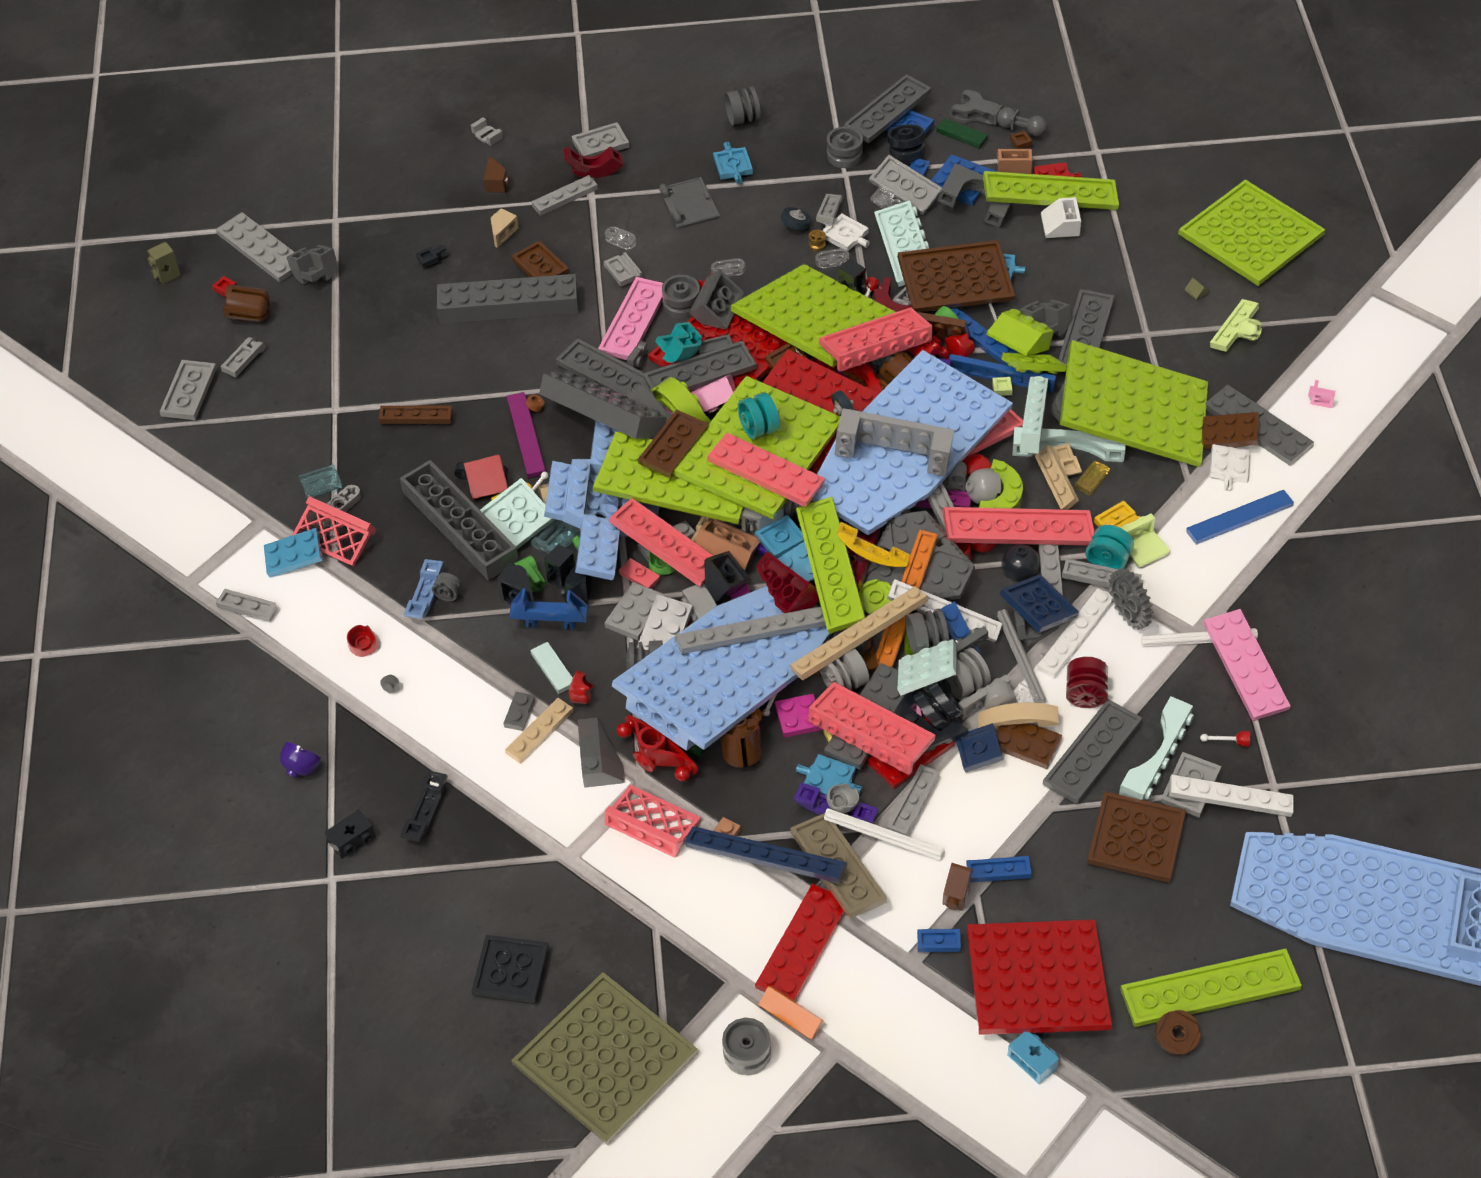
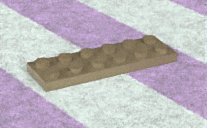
(857, 888)

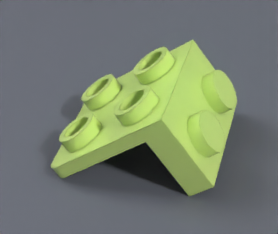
(1147, 543)

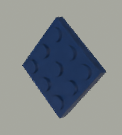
(1039, 603)

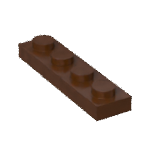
(415, 414)

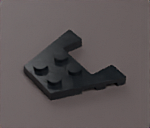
(951, 731)

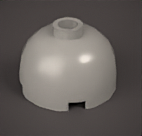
(983, 485)

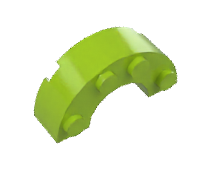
(677, 396)
(1011, 488)

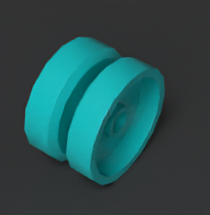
(758, 415)
(1110, 547)

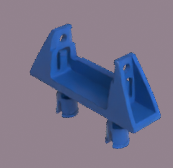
(573, 611)

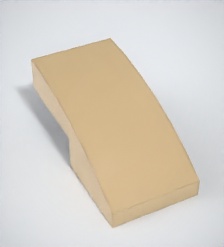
(1067, 459)

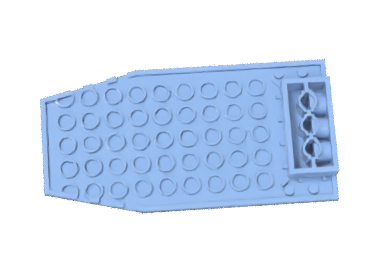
(887, 480)
(713, 689)
(1365, 900)

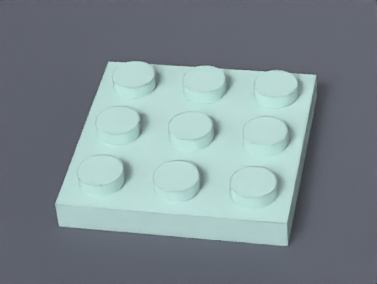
(517, 513)
(927, 667)

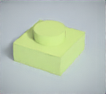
(1002, 385)

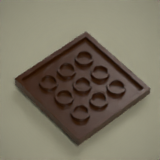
(1136, 837)

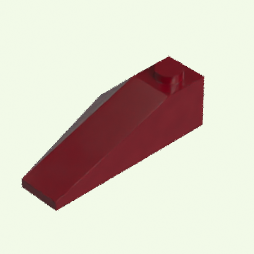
(786, 586)

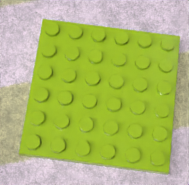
(1251, 232)

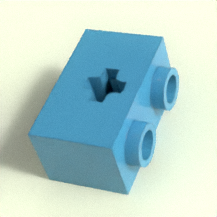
(1033, 1056)

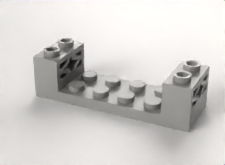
(895, 434)

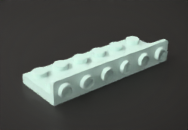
(900, 233)

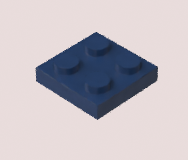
(979, 748)

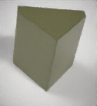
(1196, 289)

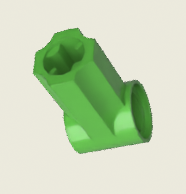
(535, 578)

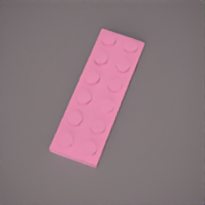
(633, 318)
(1246, 665)

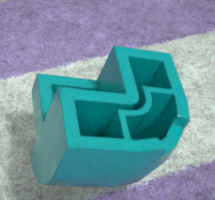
(681, 344)

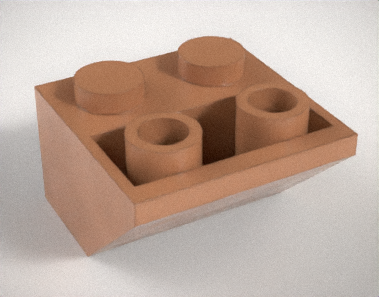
(1014, 160)

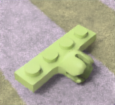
(1238, 325)

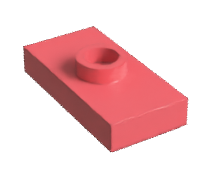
(639, 574)

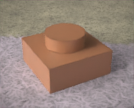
(727, 827)

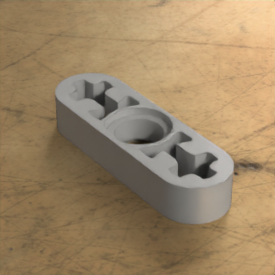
(342, 497)

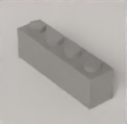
(700, 599)

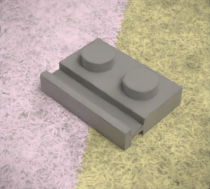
(622, 269)

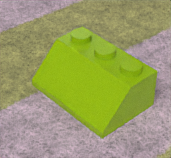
(1021, 332)

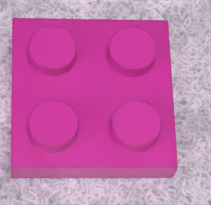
(794, 715)

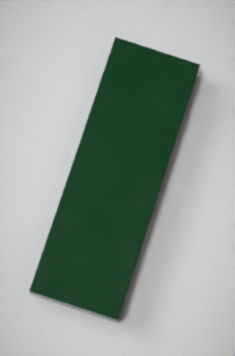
(962, 133)

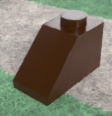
(495, 177)
(957, 886)

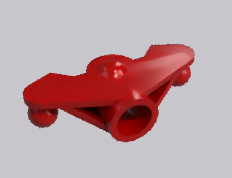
(656, 749)

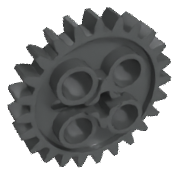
(1130, 599)

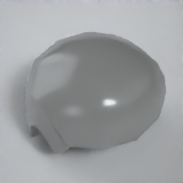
(842, 798)

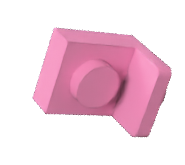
(1321, 396)

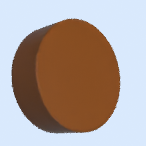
(535, 403)

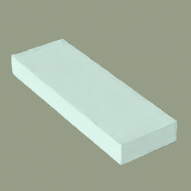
(552, 667)

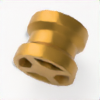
(817, 240)

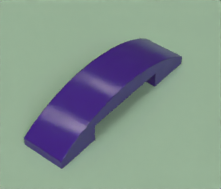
(813, 800)

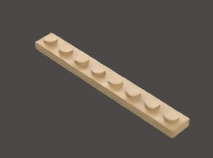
(858, 633)

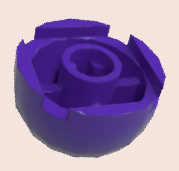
(298, 761)

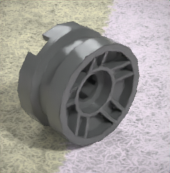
(446, 587)

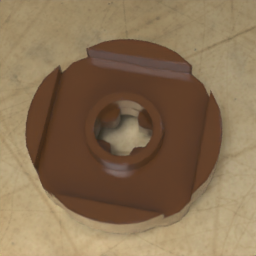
(1189, 1029)

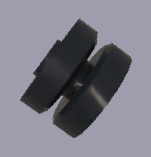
(906, 142)
(937, 703)

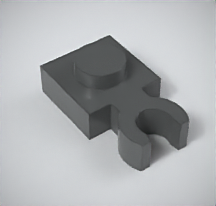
(635, 358)

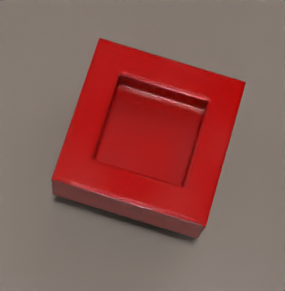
(221, 285)

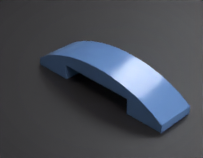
(423, 596)

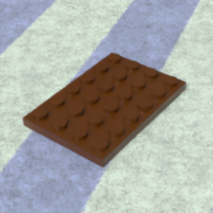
(955, 276)

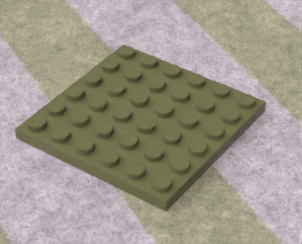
(604, 1057)

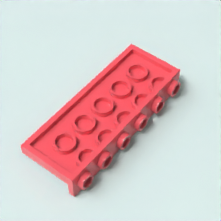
(877, 338)
(870, 727)

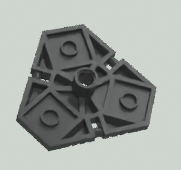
(948, 567)

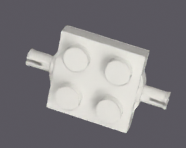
(846, 232)
(1229, 464)

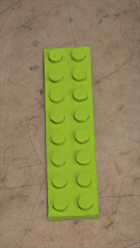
(1047, 189)
(830, 565)
(1211, 987)

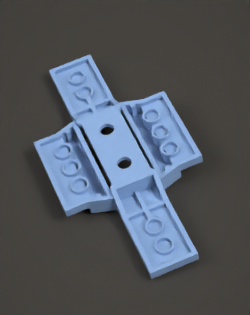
(567, 502)

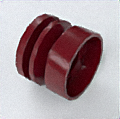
(1087, 682)

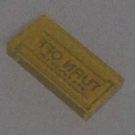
(1092, 477)

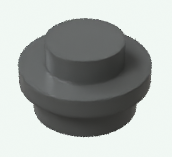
(389, 683)

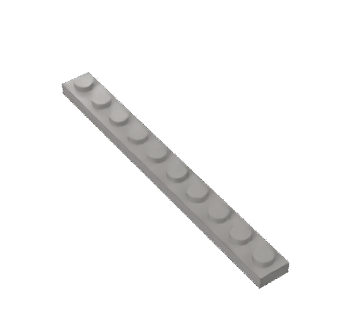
(750, 630)

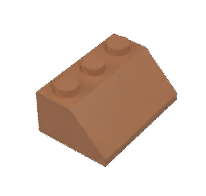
(720, 537)

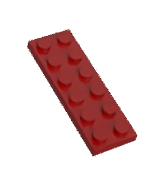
(802, 943)

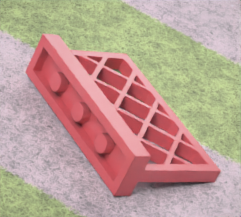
(343, 519)
(643, 830)

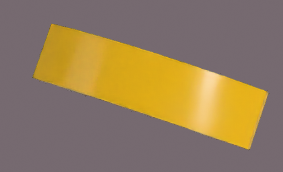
(869, 551)

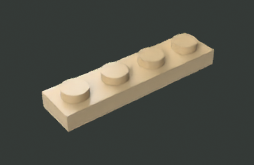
(1056, 478)
(539, 730)

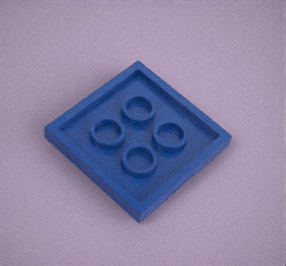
(969, 196)

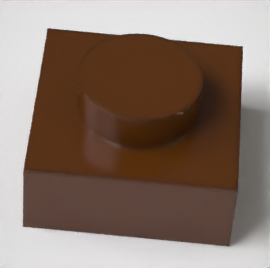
(1021, 140)

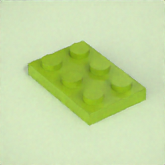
(1035, 363)

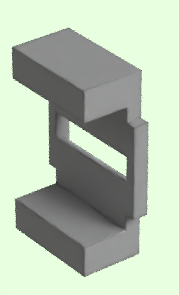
(480, 128)

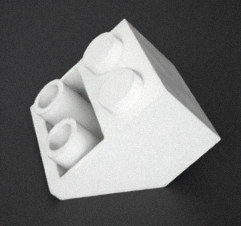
(1061, 218)

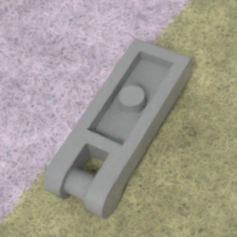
(242, 356)

